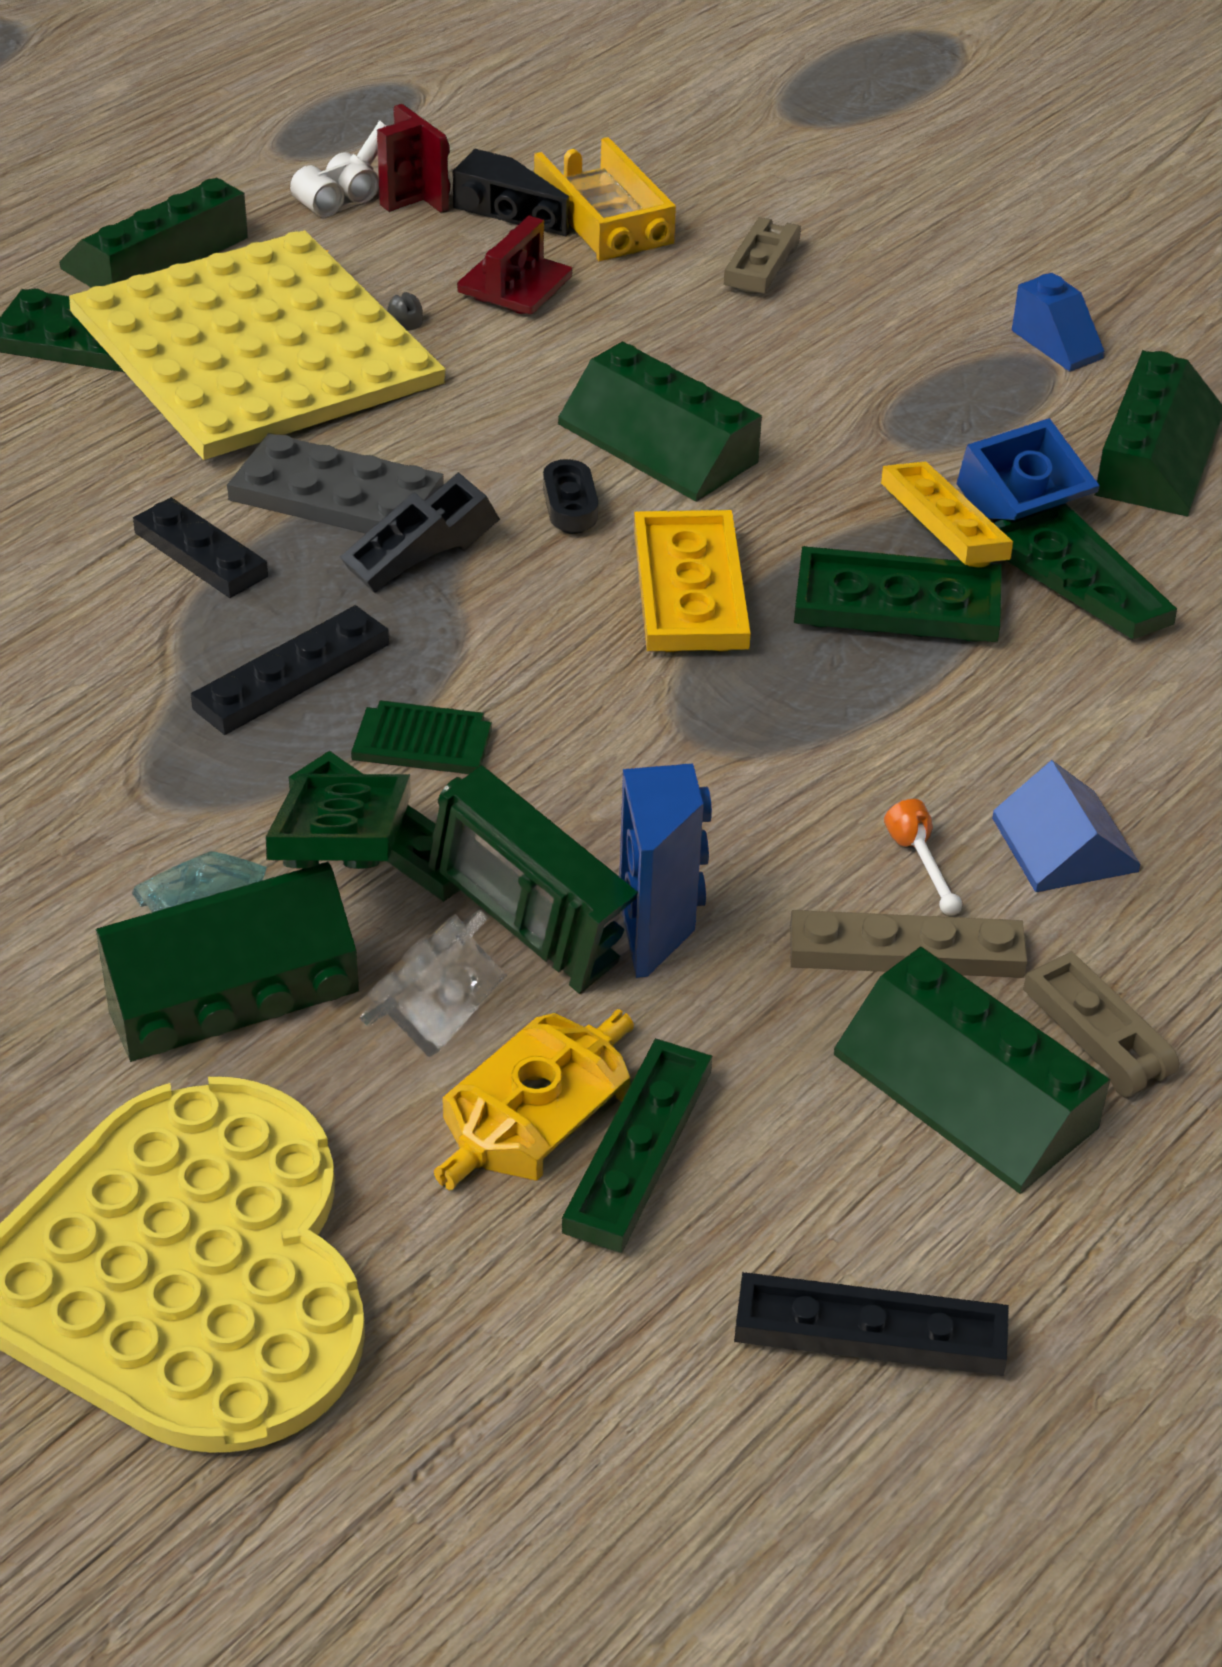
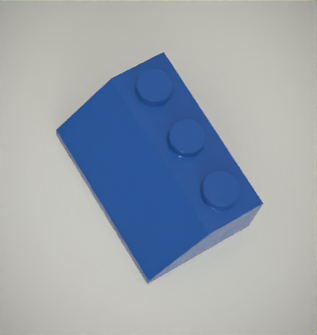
(661, 859)

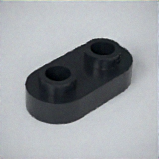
(570, 495)

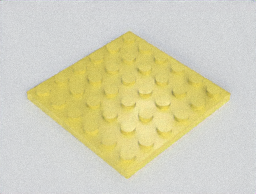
(255, 342)

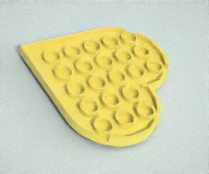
(187, 1269)

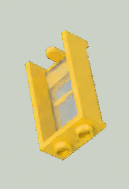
(612, 206)

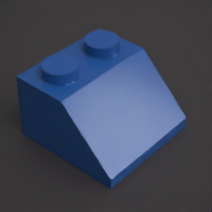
(1023, 472)

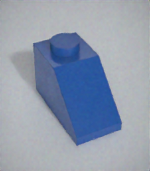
(1056, 322)

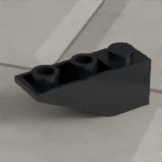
(508, 192)

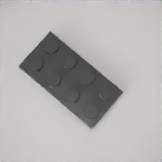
(327, 483)

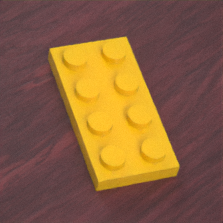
(690, 581)

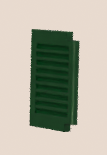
(422, 737)

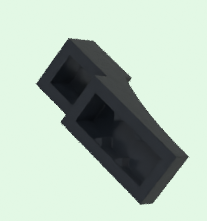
(419, 529)

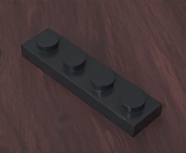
(289, 669)
(872, 1323)

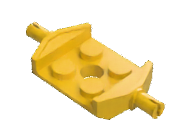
(517, 1126)

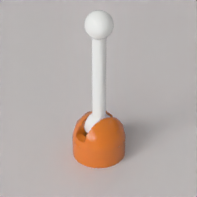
(912, 826)

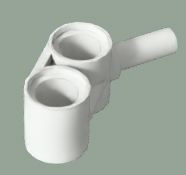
(343, 184)

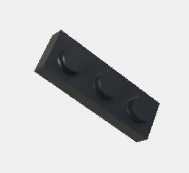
(200, 547)

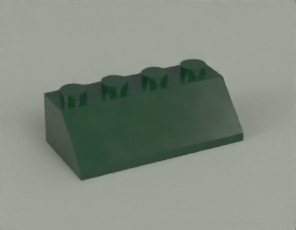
(167, 234)
(662, 421)
(1160, 436)
(227, 961)
(973, 1069)

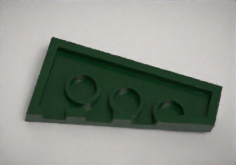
(1088, 571)

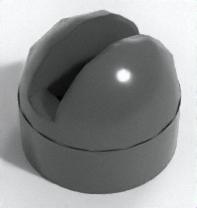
(406, 310)

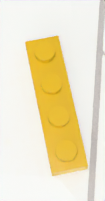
(947, 513)

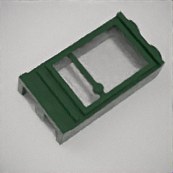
(529, 876)

